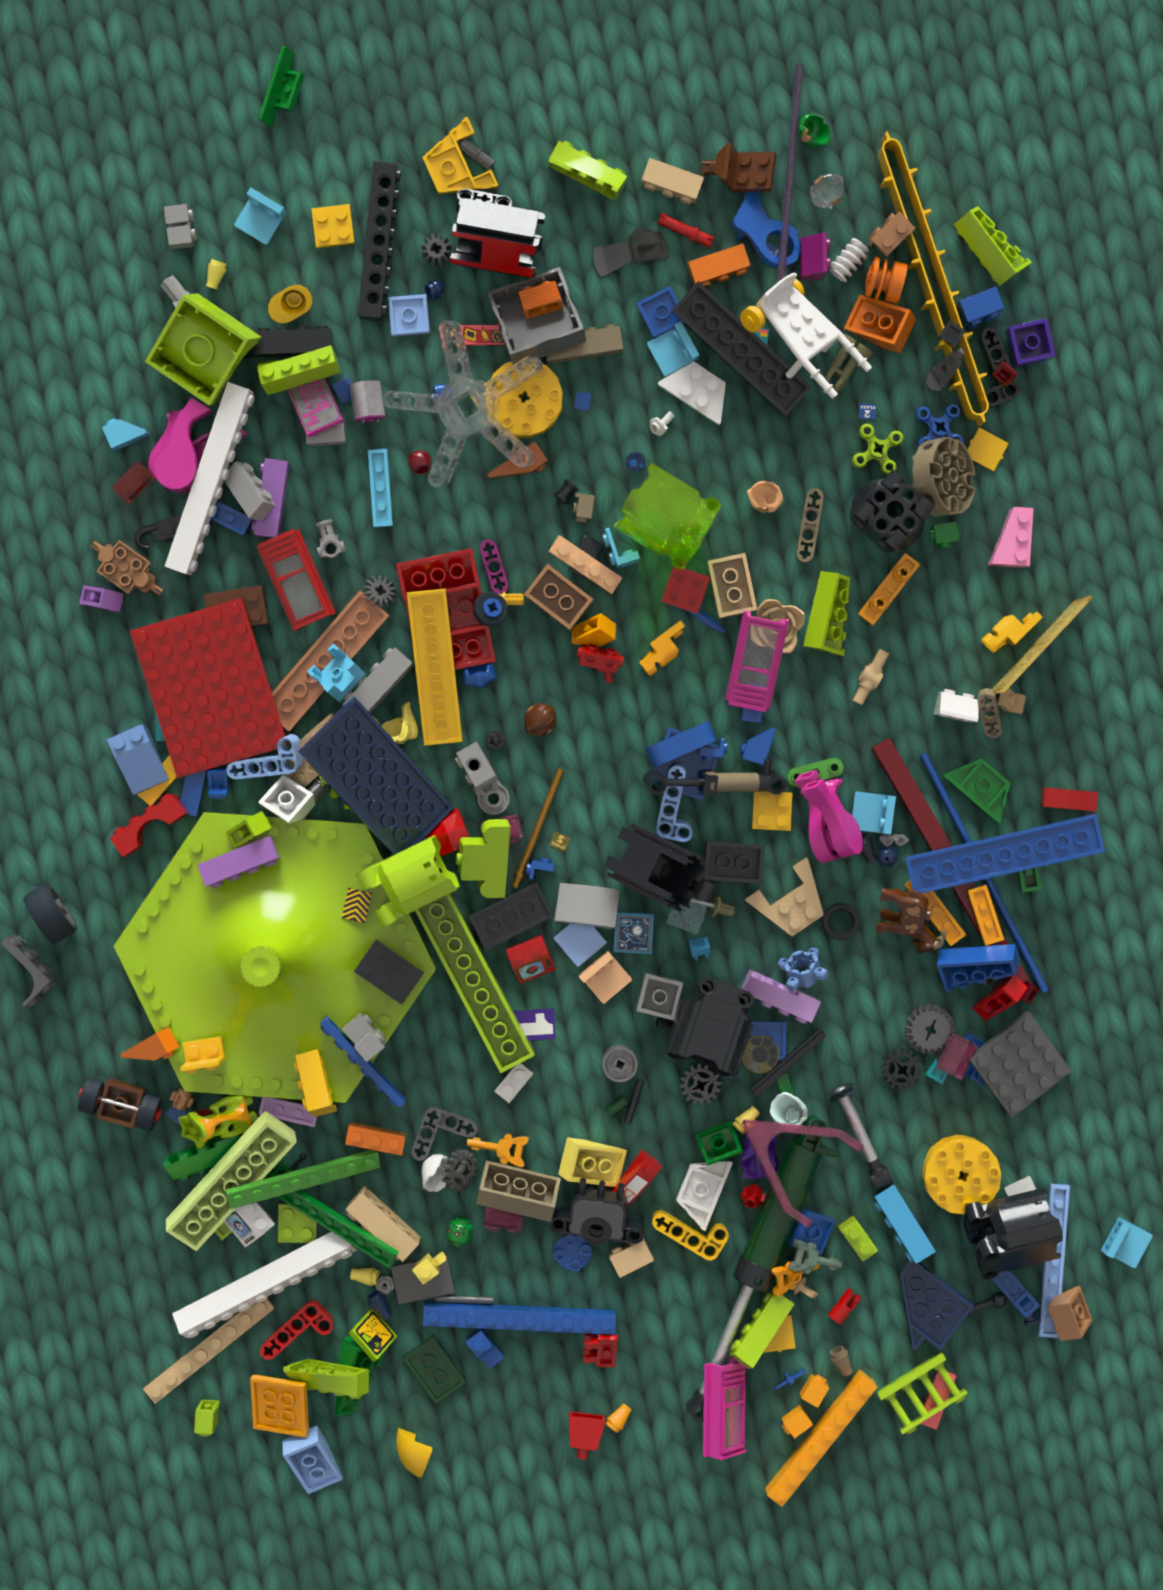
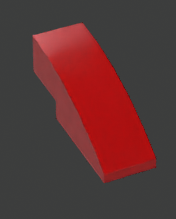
(1068, 799)

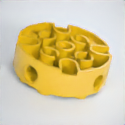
(538, 412)
(942, 1170)

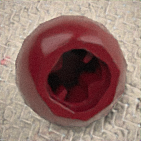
(419, 462)

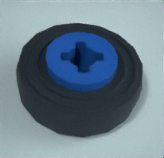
(485, 614)

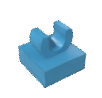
(699, 947)

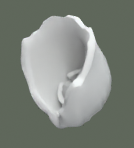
(432, 1174)

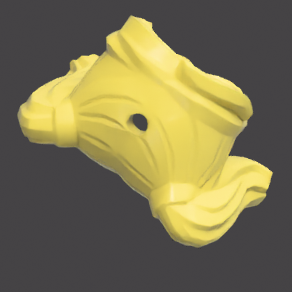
(402, 728)

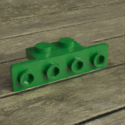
(282, 88)

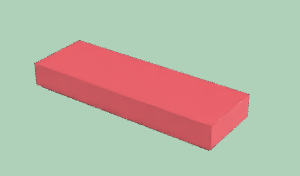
(944, 1393)

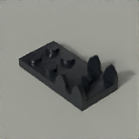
(510, 916)

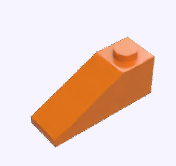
(154, 1047)

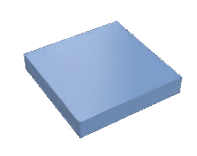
(409, 315)
(580, 942)

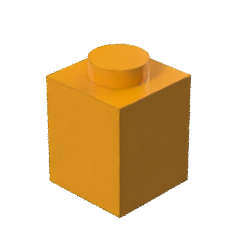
(814, 1390)
(796, 1422)

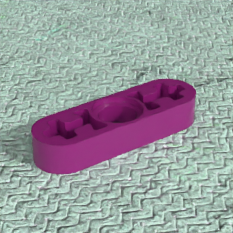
(485, 555)

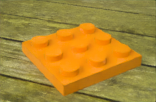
(279, 1405)

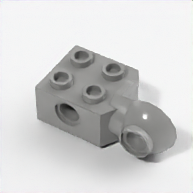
(484, 779)

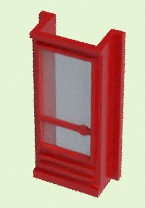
(295, 579)

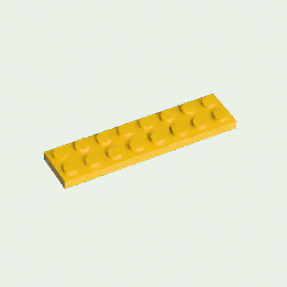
(434, 666)

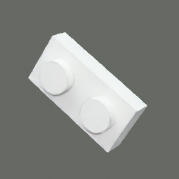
(513, 1082)

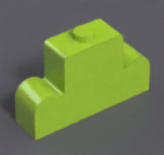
(486, 858)

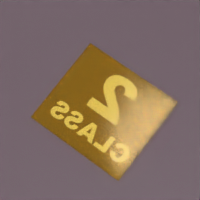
(559, 841)

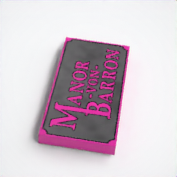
(315, 406)

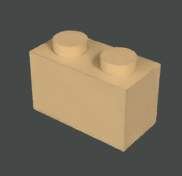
(630, 1257)

